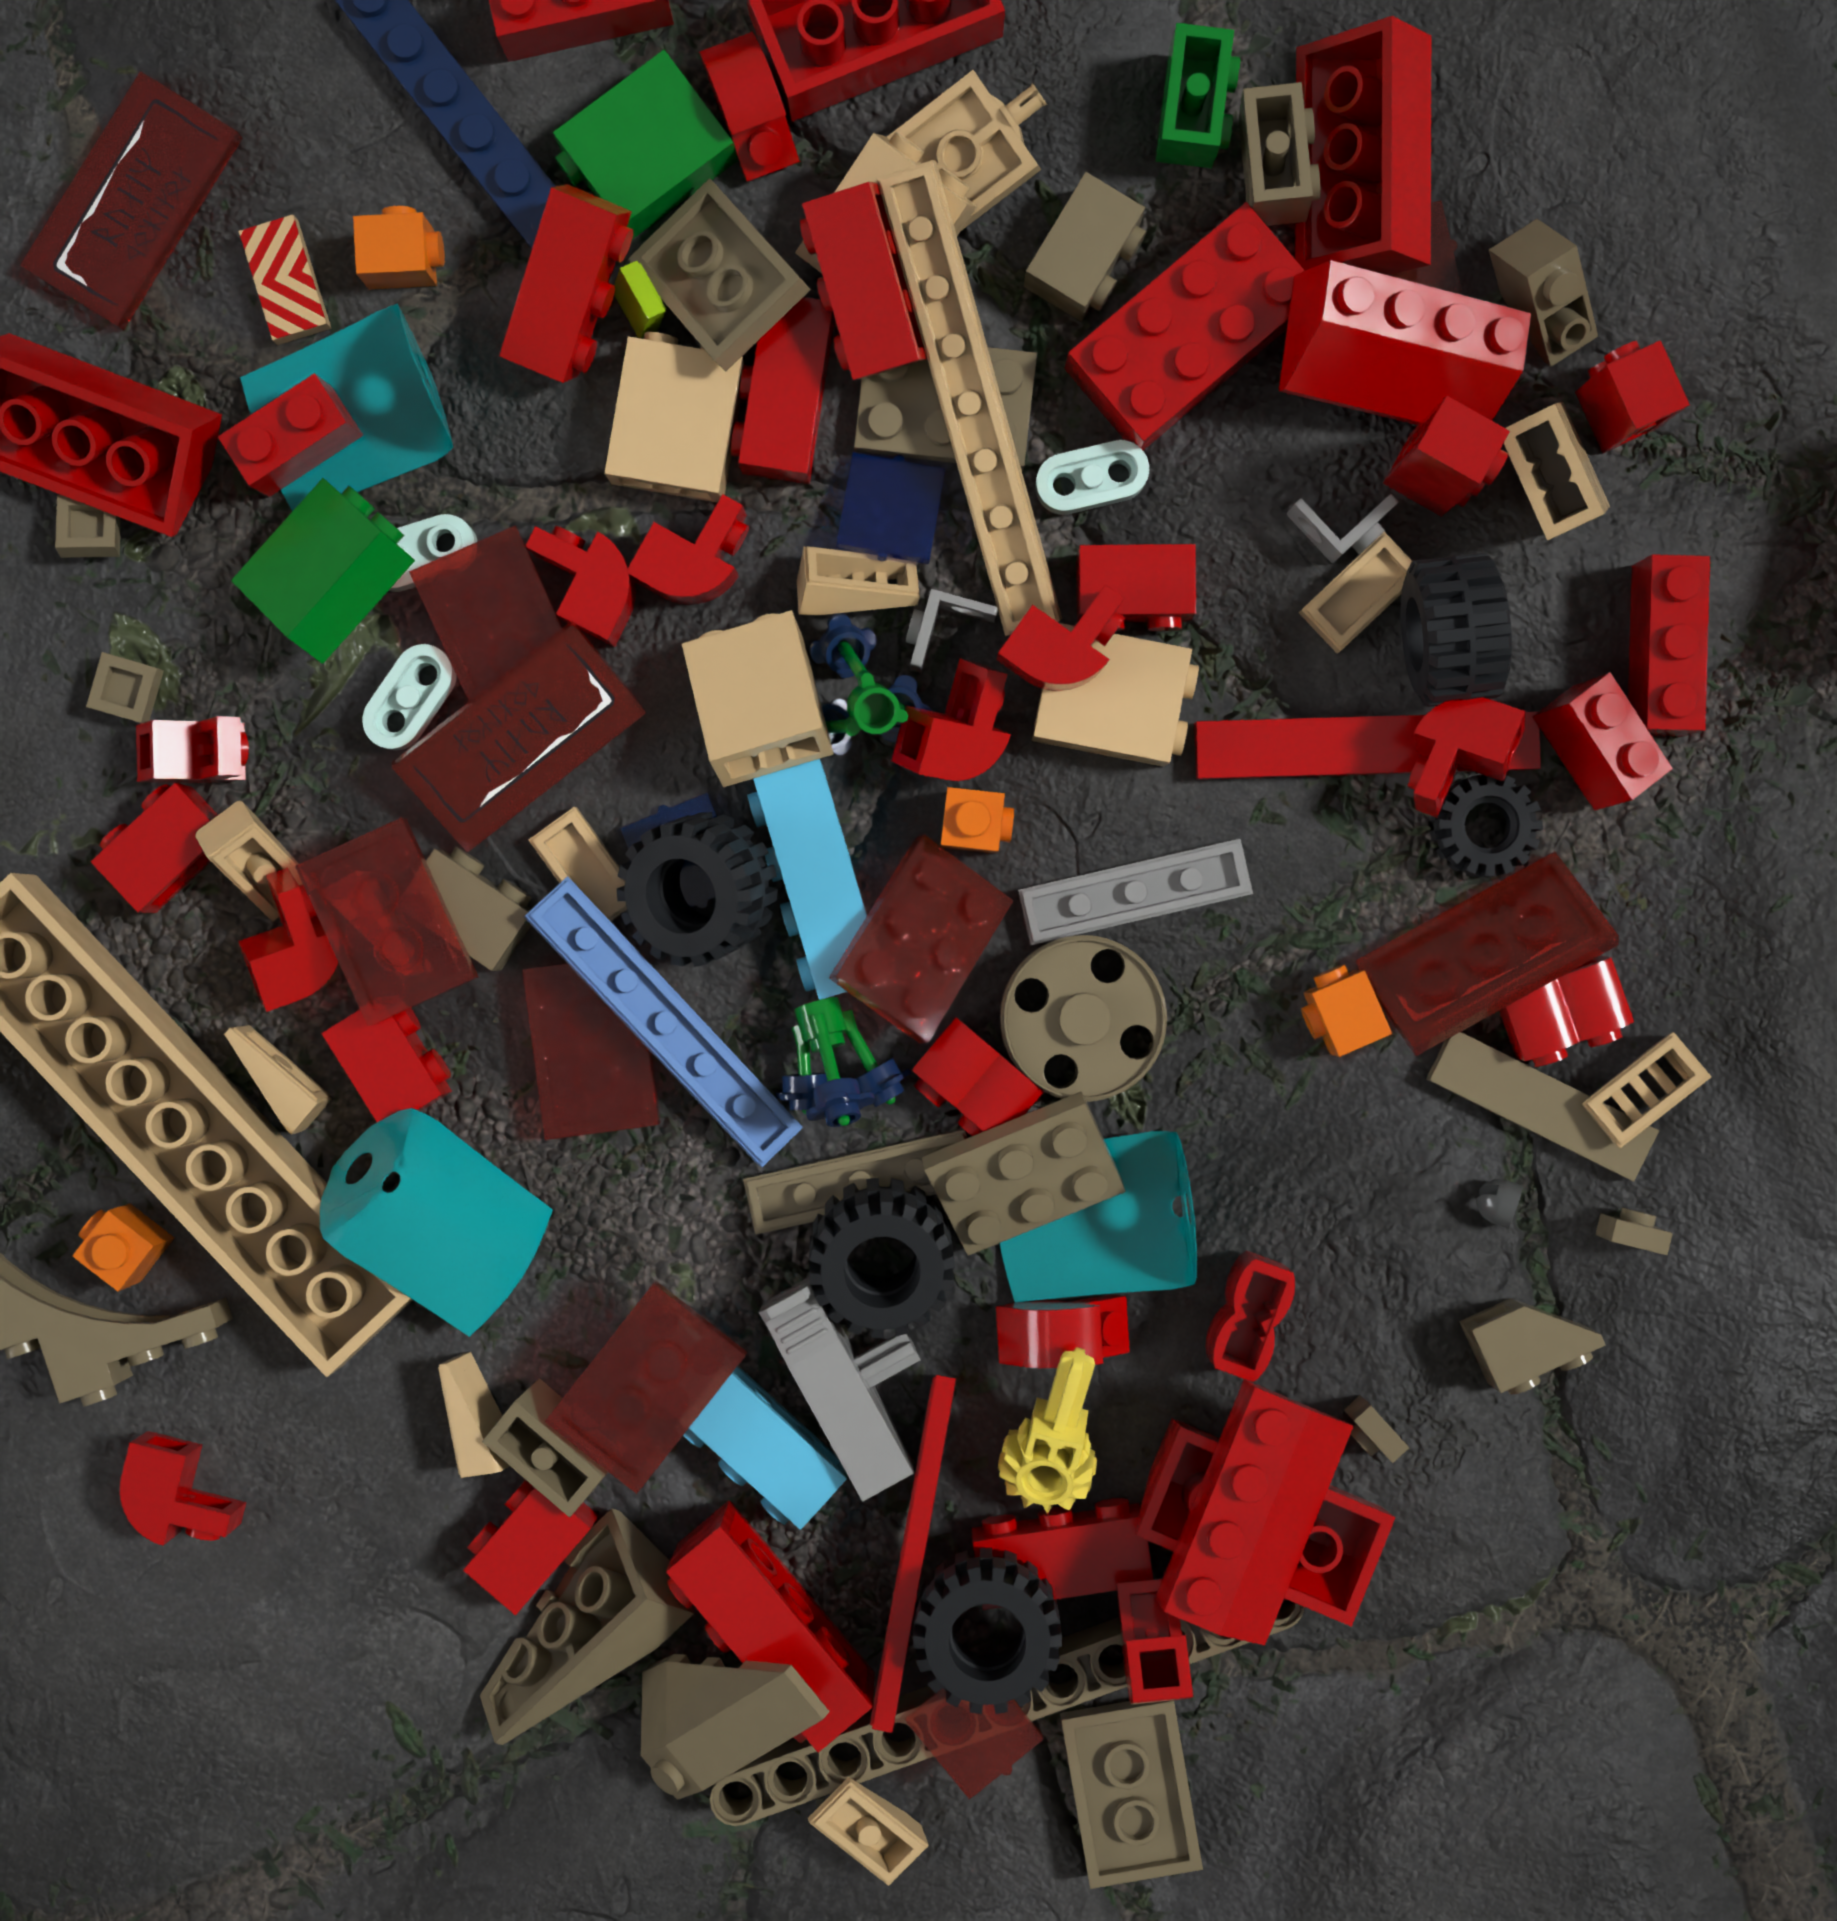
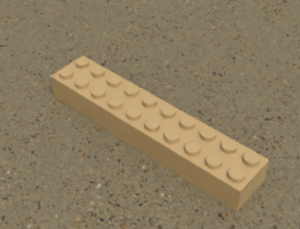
(180, 1126)

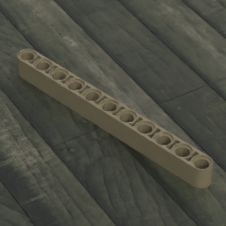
(882, 1755)

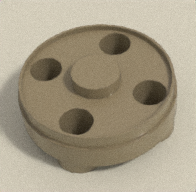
(1083, 1017)

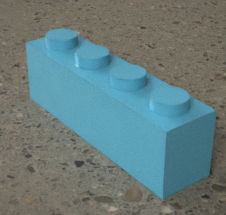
(815, 868)
(767, 1450)

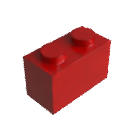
(1631, 394)
(290, 435)
(1151, 577)
(1602, 742)
(158, 849)
(389, 1063)
(526, 1547)

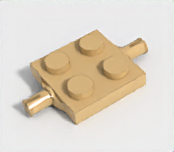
(977, 139)

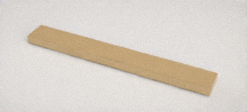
(968, 392)

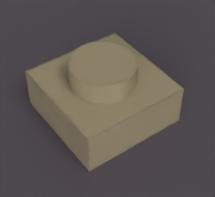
(85, 530)
(124, 688)
(1634, 1230)
(1373, 1431)

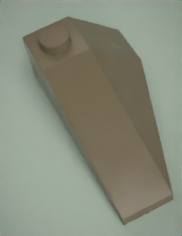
(593, 1625)
(718, 1718)

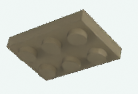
(719, 275)
(904, 416)
(1023, 1173)
(1131, 1792)

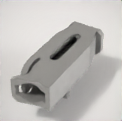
(842, 1386)

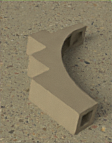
(88, 1345)

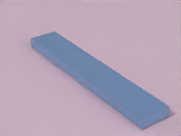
(663, 1021)

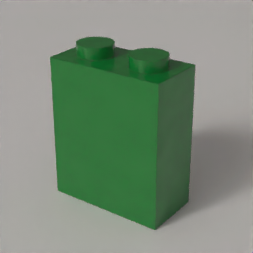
(645, 143)
(324, 568)

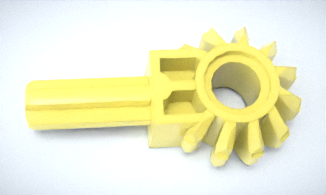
(1051, 1453)

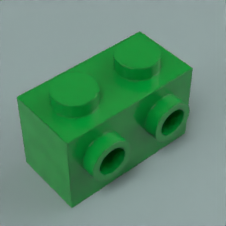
(1195, 96)

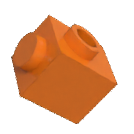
(397, 249)
(976, 820)
(1344, 1011)
(121, 1245)

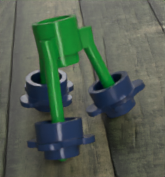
(869, 704)
(826, 1094)

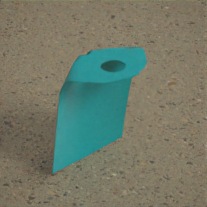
(385, 390)
(449, 1232)
(1119, 1242)

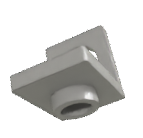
(1327, 542)
(923, 622)

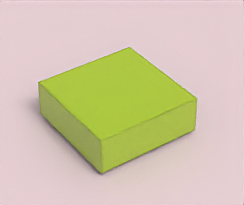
(639, 299)

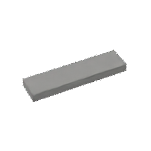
(1135, 891)

